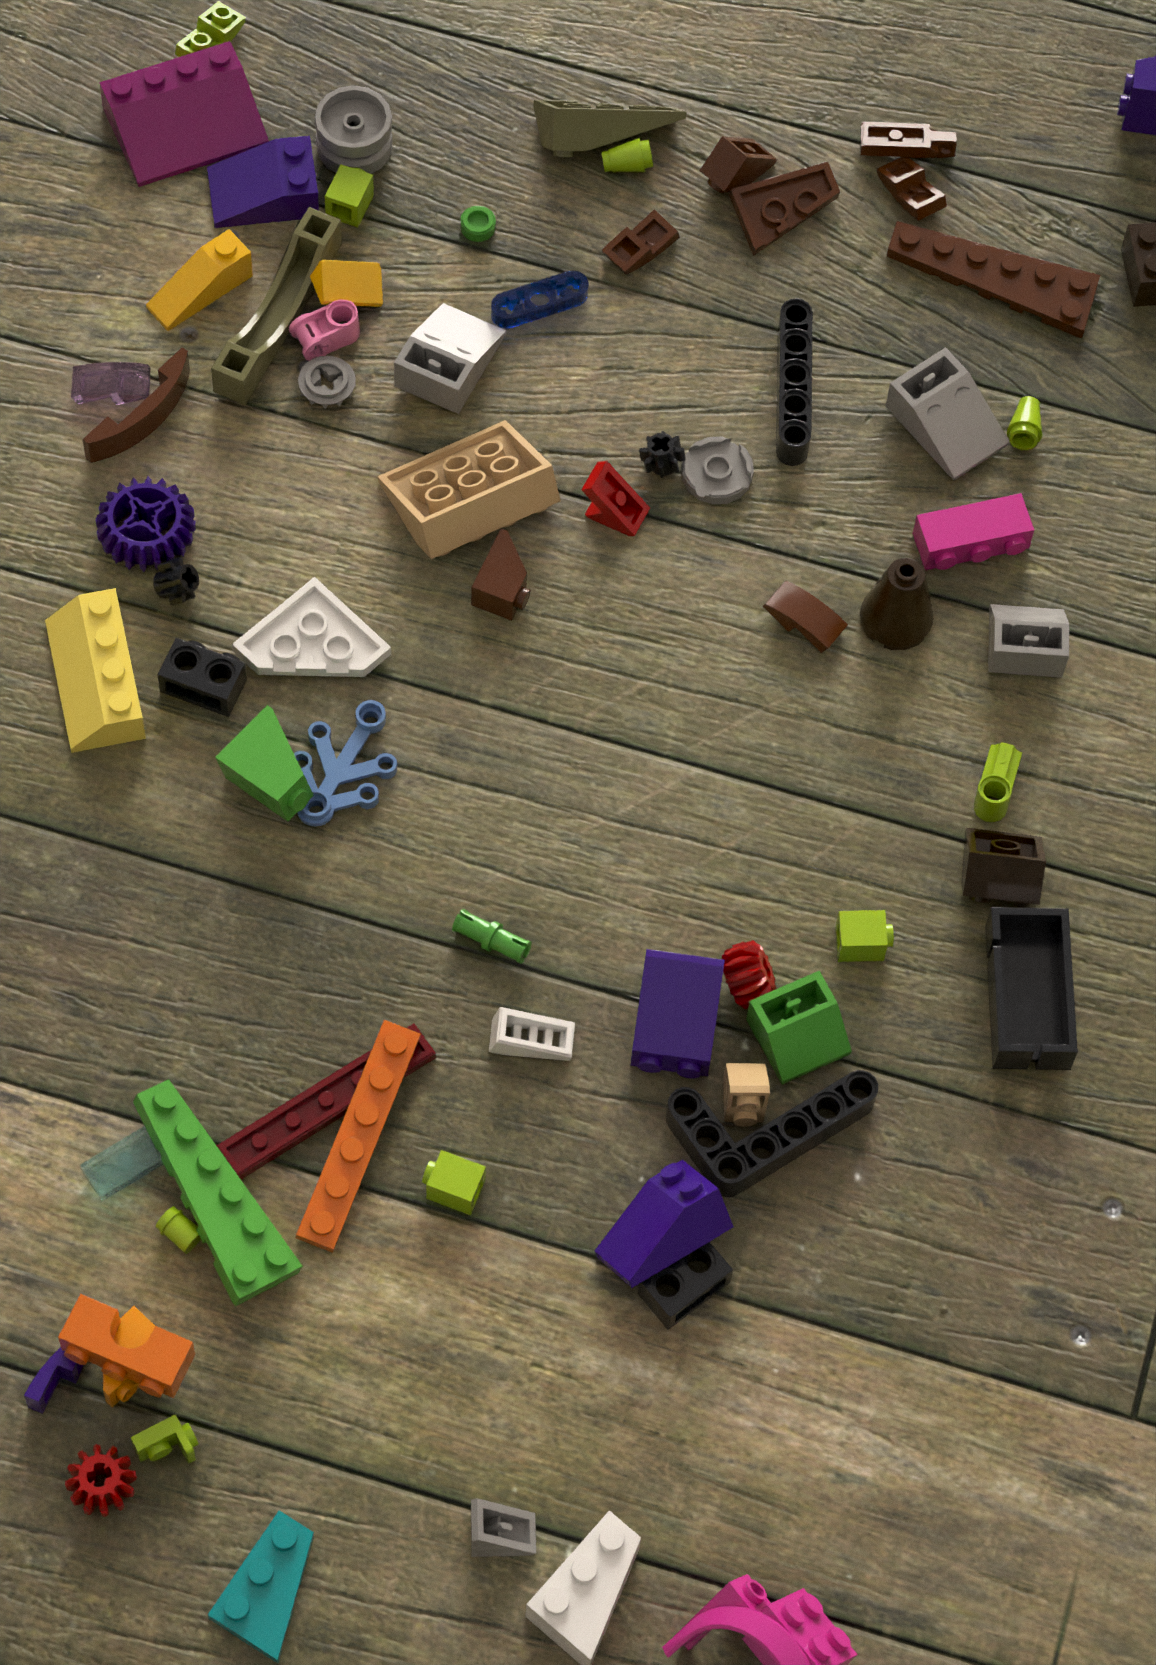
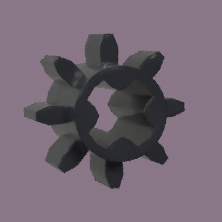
(662, 454)
(176, 581)

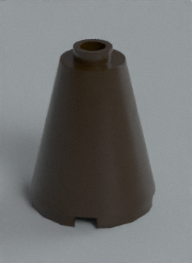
(898, 607)

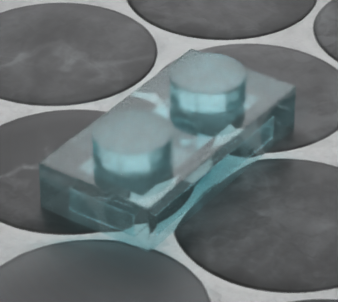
(122, 1164)

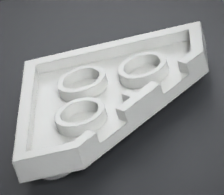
(312, 637)

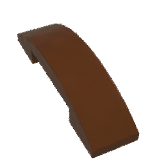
(113, 438)

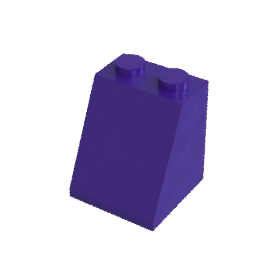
(1139, 101)
(677, 1013)

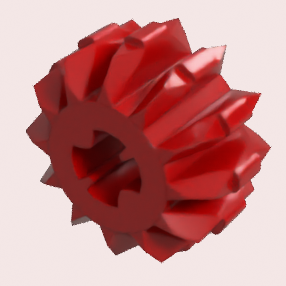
(747, 972)
(85, 1478)

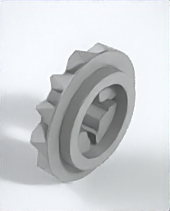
(333, 370)

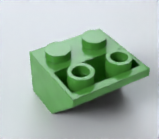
(799, 1027)

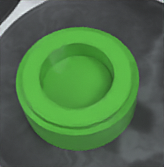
(478, 223)

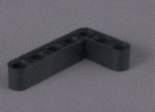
(770, 1136)

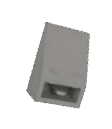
(446, 357)
(946, 413)

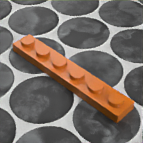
(358, 1136)

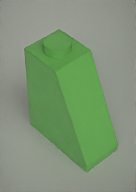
(266, 767)

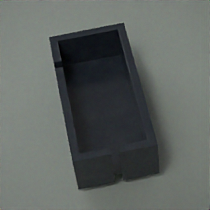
(1031, 988)

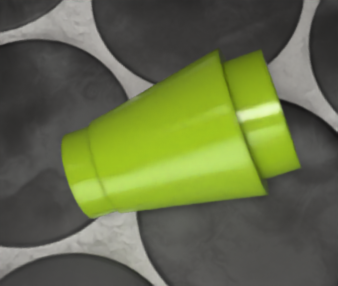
(628, 157)
(1025, 425)

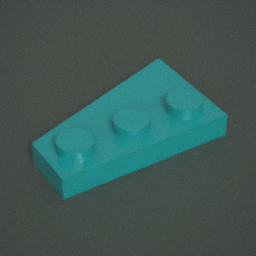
(265, 1587)

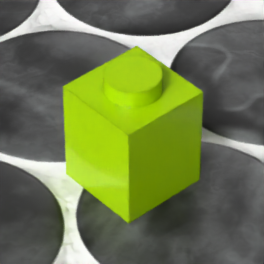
(349, 195)
(863, 935)
(454, 1182)

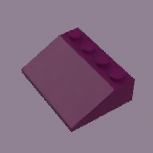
(183, 113)

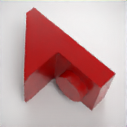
(614, 500)

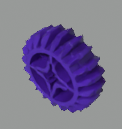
(142, 540)

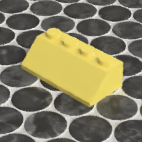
(94, 672)

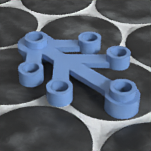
(341, 770)

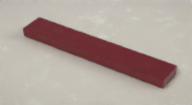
(305, 1114)

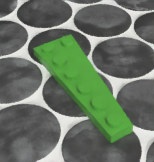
(238, 1232)

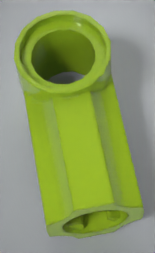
(997, 782)

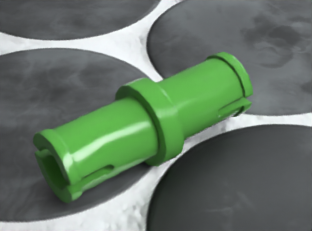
(491, 936)

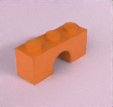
(155, 1365)

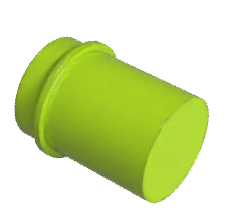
(178, 1229)

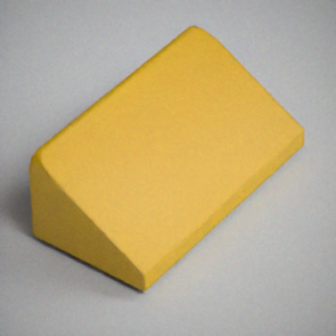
(348, 281)

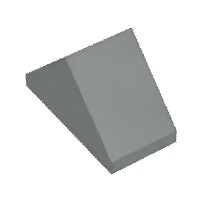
(501, 1530)

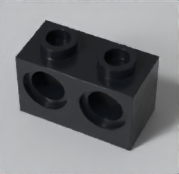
(197, 684)
(691, 1286)

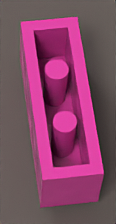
(973, 532)

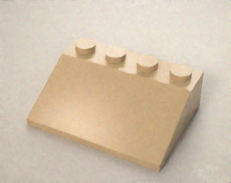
(470, 488)

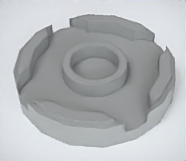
(717, 470)

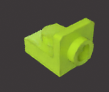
(158, 1440)

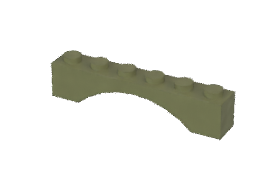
(255, 346)

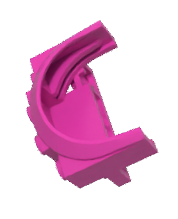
(776, 1632)

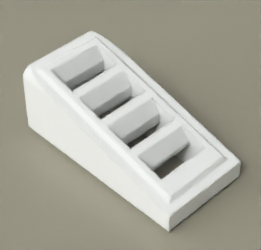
(530, 1048)

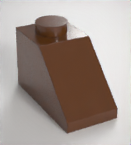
(736, 163)
(501, 580)

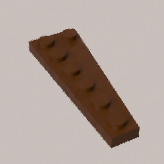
(1030, 284)

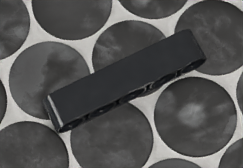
(792, 395)

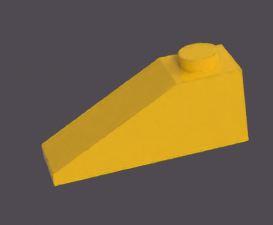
(202, 280)

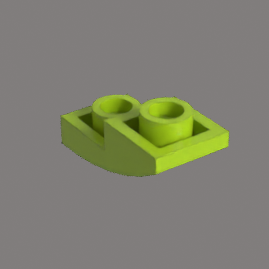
(213, 28)

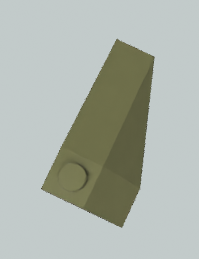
(578, 127)

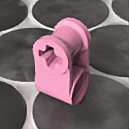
(324, 329)

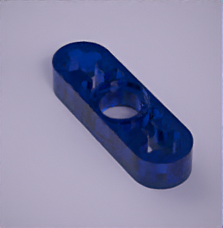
(532, 312)

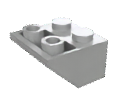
(1028, 640)

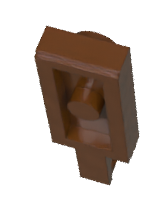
(905, 140)

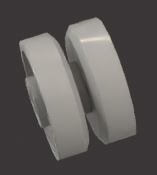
(353, 129)

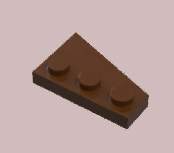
(782, 202)

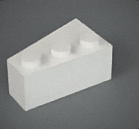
(584, 1590)

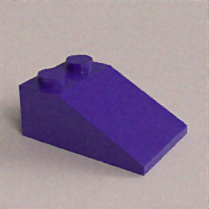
(264, 184)
(664, 1223)

